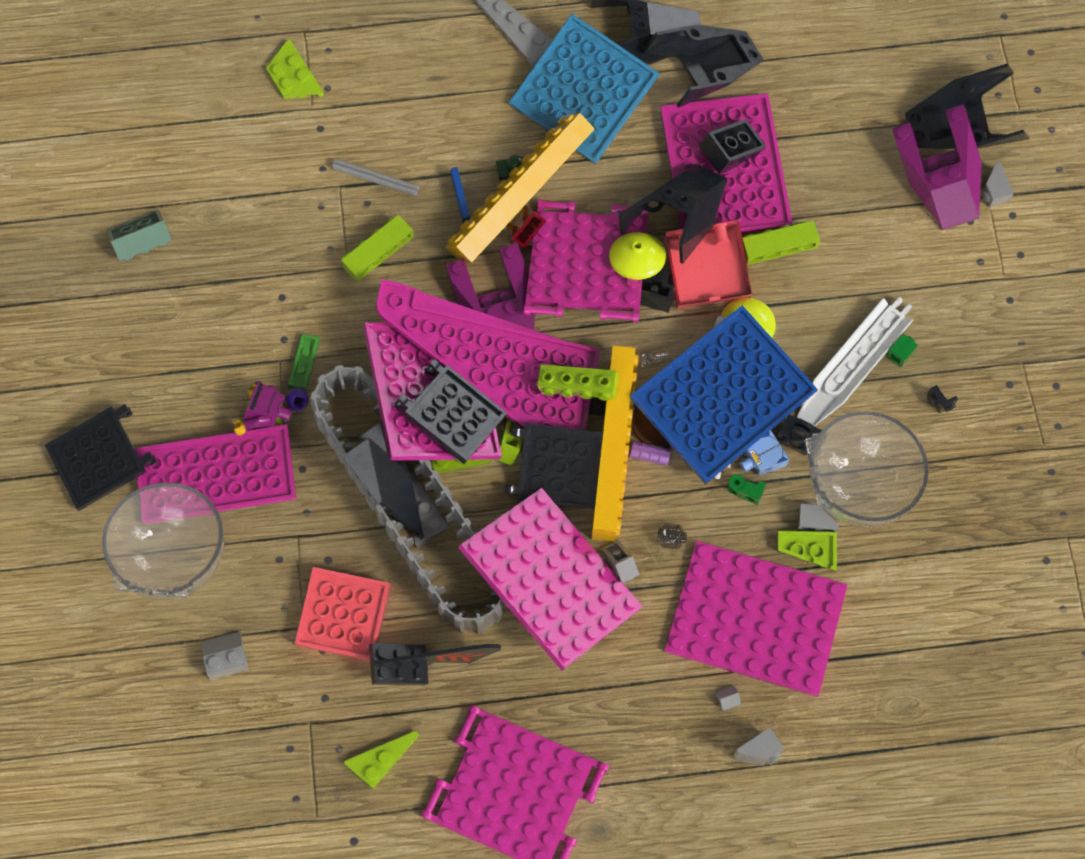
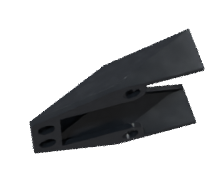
(646, 20)
(709, 55)
(931, 121)
(691, 192)

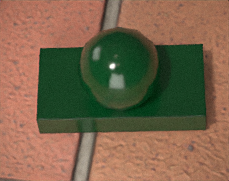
(505, 166)

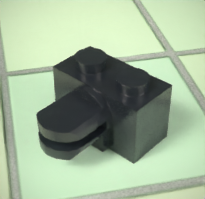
(657, 292)
(795, 432)

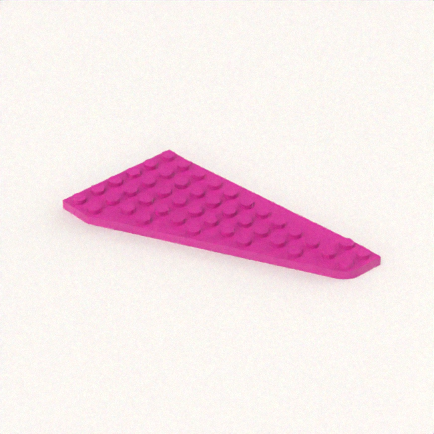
(490, 354)

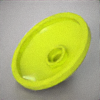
(637, 255)
(757, 309)

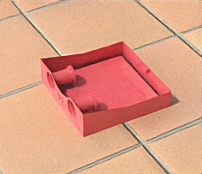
(713, 270)
(342, 613)

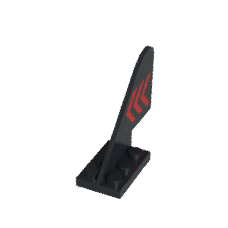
(408, 663)

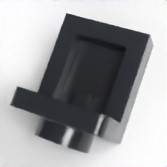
(938, 400)

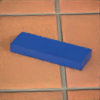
(459, 194)

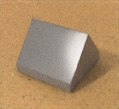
(728, 698)

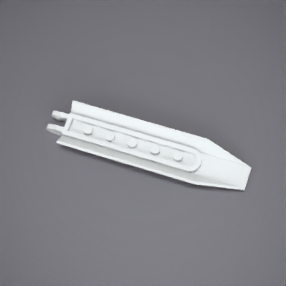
(855, 360)

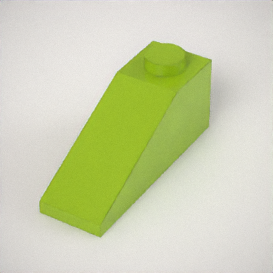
(509, 444)

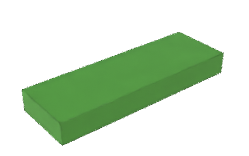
(304, 362)

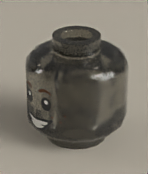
(671, 536)

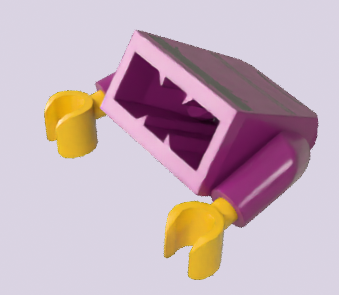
(263, 408)

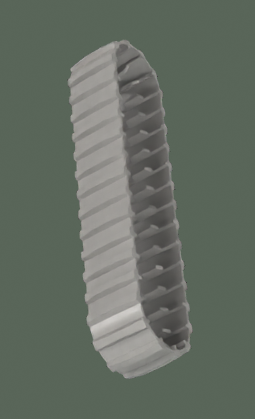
(356, 377)

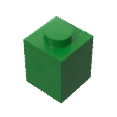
(902, 350)

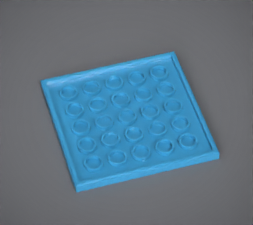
(585, 76)

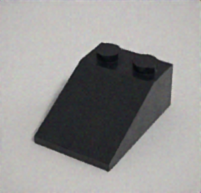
(731, 145)

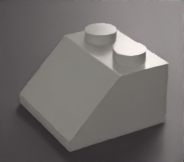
(224, 656)
(760, 750)

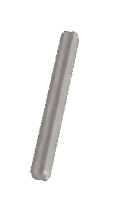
(375, 177)

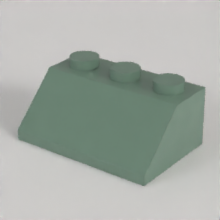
(139, 235)

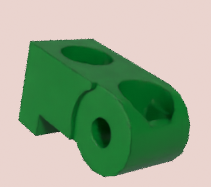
(746, 490)

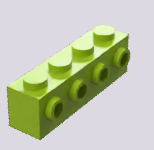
(780, 242)
(377, 248)
(578, 382)

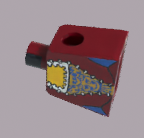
(525, 226)

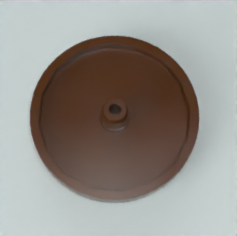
(646, 431)

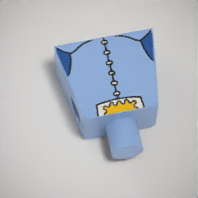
(765, 455)

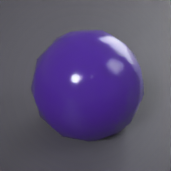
(296, 399)

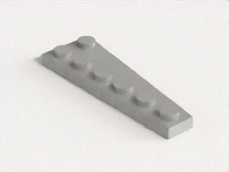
(523, 34)

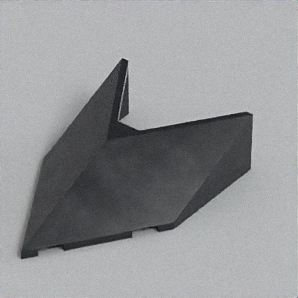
(386, 478)

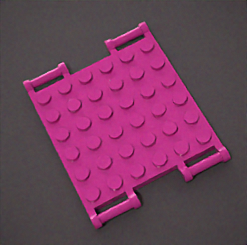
(574, 267)
(514, 789)

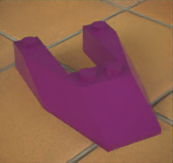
(949, 181)
(503, 304)

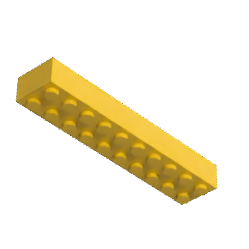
(519, 187)
(614, 447)

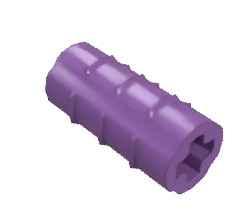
(650, 453)

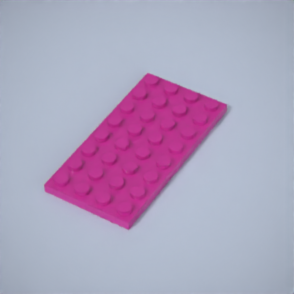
(228, 467)

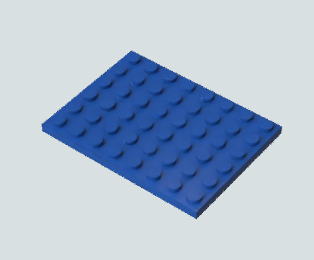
(723, 394)

